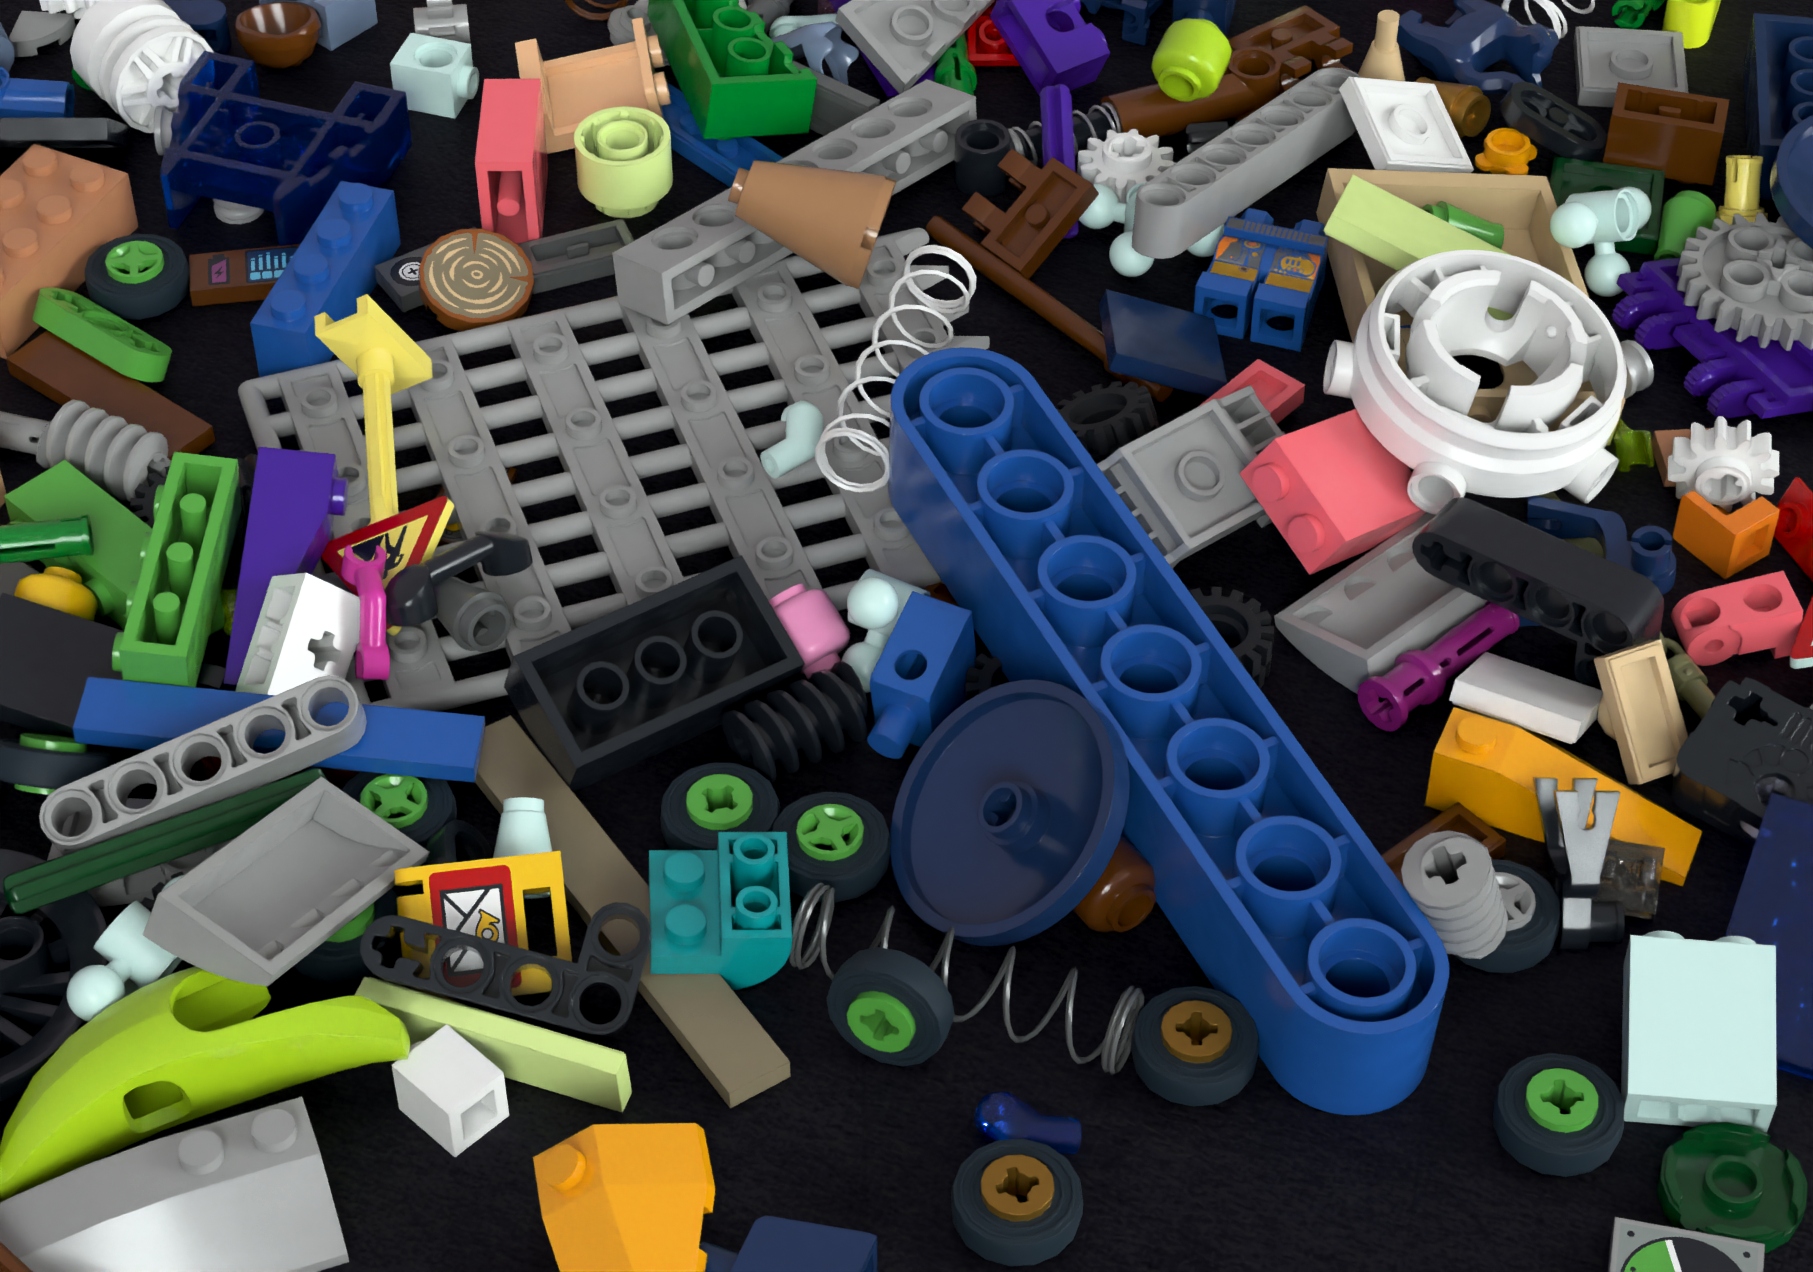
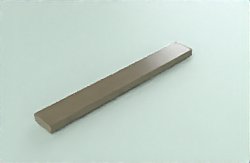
(695, 1008)

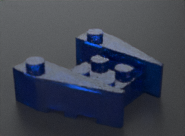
(274, 152)

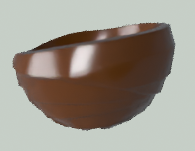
(278, 33)

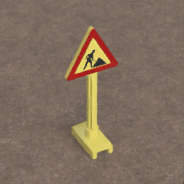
(384, 364)

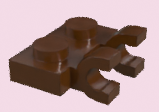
(1296, 40)
(1039, 217)

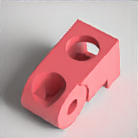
(1739, 619)

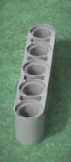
(227, 738)

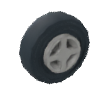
(1532, 920)

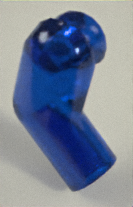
(1008, 1117)

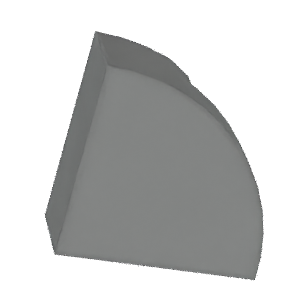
(39, 29)

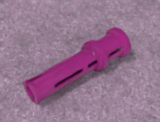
(1422, 675)

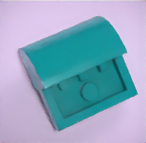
(722, 909)

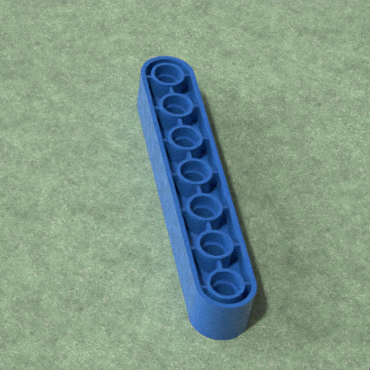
(1223, 801)

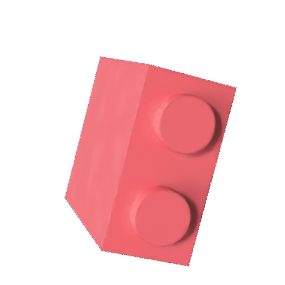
(512, 159)
(1332, 490)

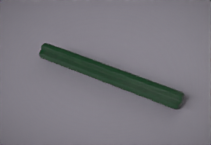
(149, 845)

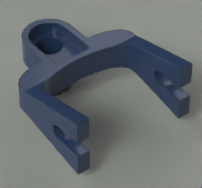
(1646, 553)

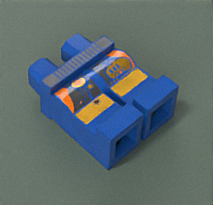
(1265, 276)

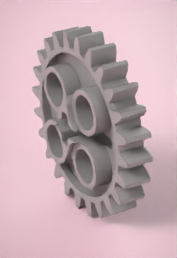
(1751, 280)

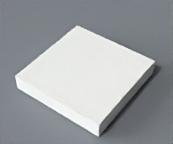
(1404, 126)
(1527, 697)

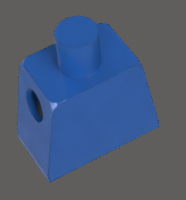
(920, 673)

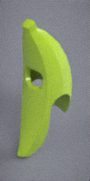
(174, 1057)

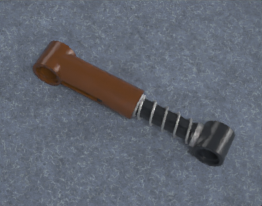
(1244, 88)

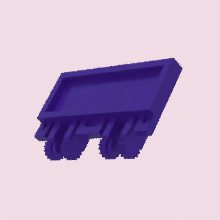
(1732, 372)

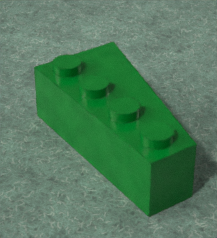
(732, 70)

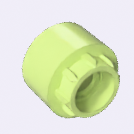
(623, 160)

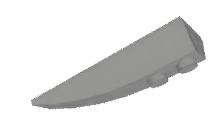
(196, 1201)

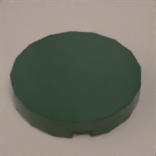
(1732, 1185)

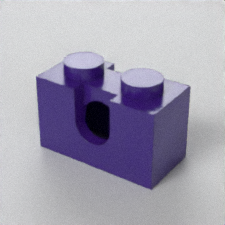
(1049, 56)

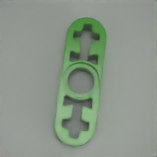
(102, 334)

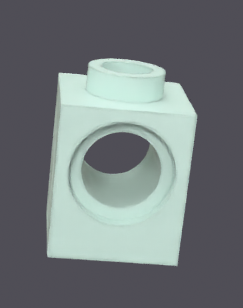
(435, 74)

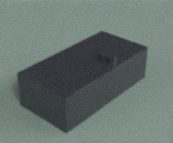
(651, 674)

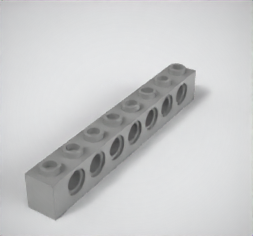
(715, 250)

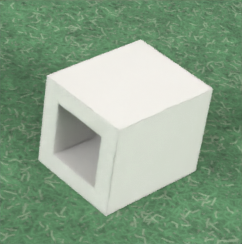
(450, 1090)

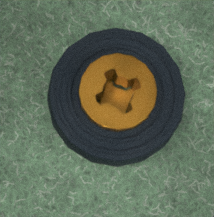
(1169, 1050)
(1000, 1225)

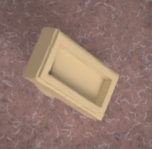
(1641, 710)

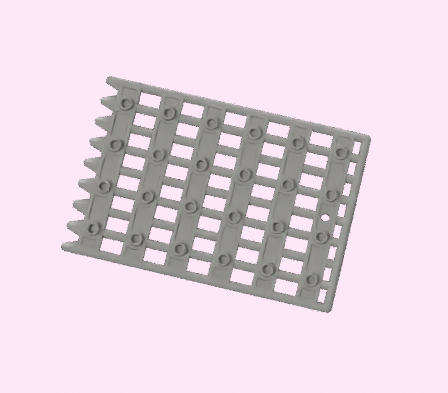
(598, 465)

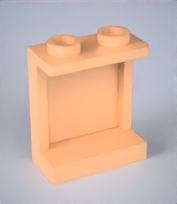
(595, 81)

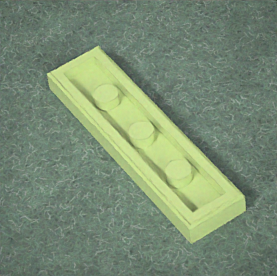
(517, 1048)

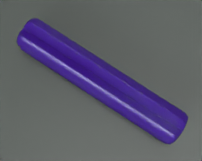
(1058, 130)

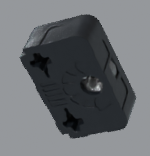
(1732, 768)

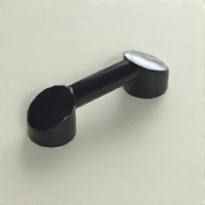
(411, 593)

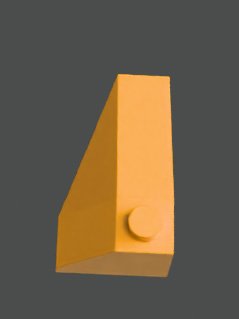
(1492, 770)
(627, 1198)

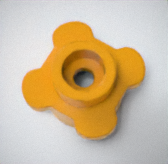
(1506, 152)

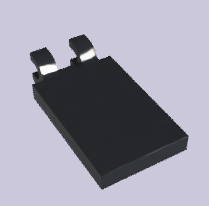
(64, 133)
(48, 662)

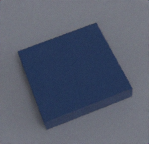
(1161, 344)

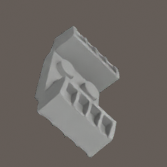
(1186, 474)

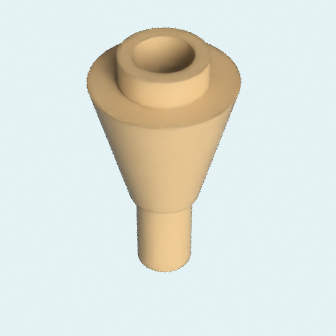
(1384, 56)

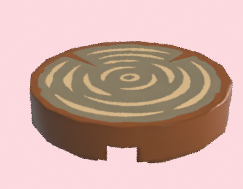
(475, 279)

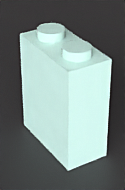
(1699, 1031)

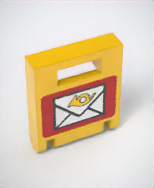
(488, 903)

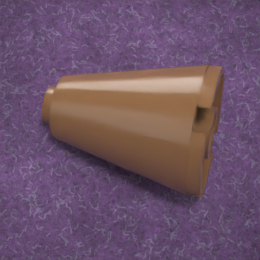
(816, 213)

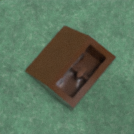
(1666, 132)

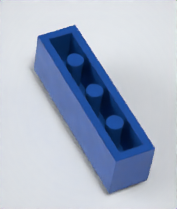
(326, 276)

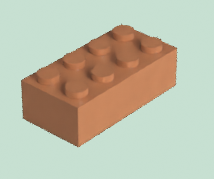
(50, 224)

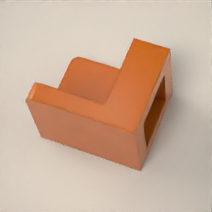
(1725, 539)

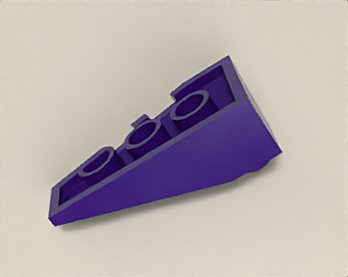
(285, 533)

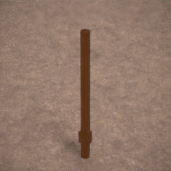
(1033, 297)

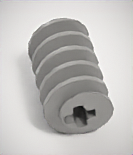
(103, 448)
(1457, 892)

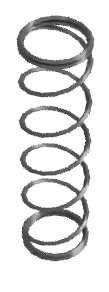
(1112, 1056)

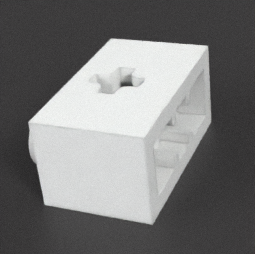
(300, 635)

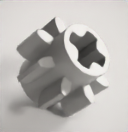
(443, 20)

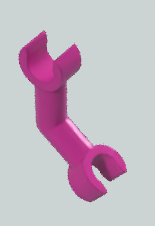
(372, 652)

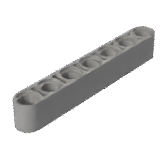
(1241, 165)

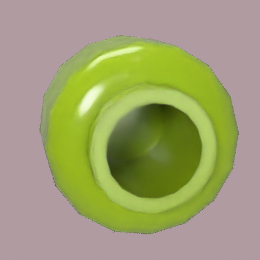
(1191, 59)

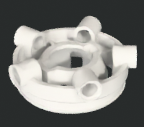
(1425, 412)

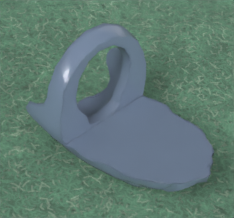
(821, 42)

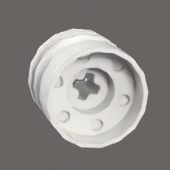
(135, 56)

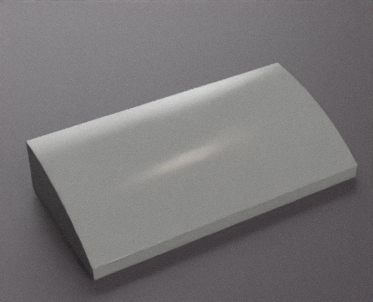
(1375, 612)
(281, 886)

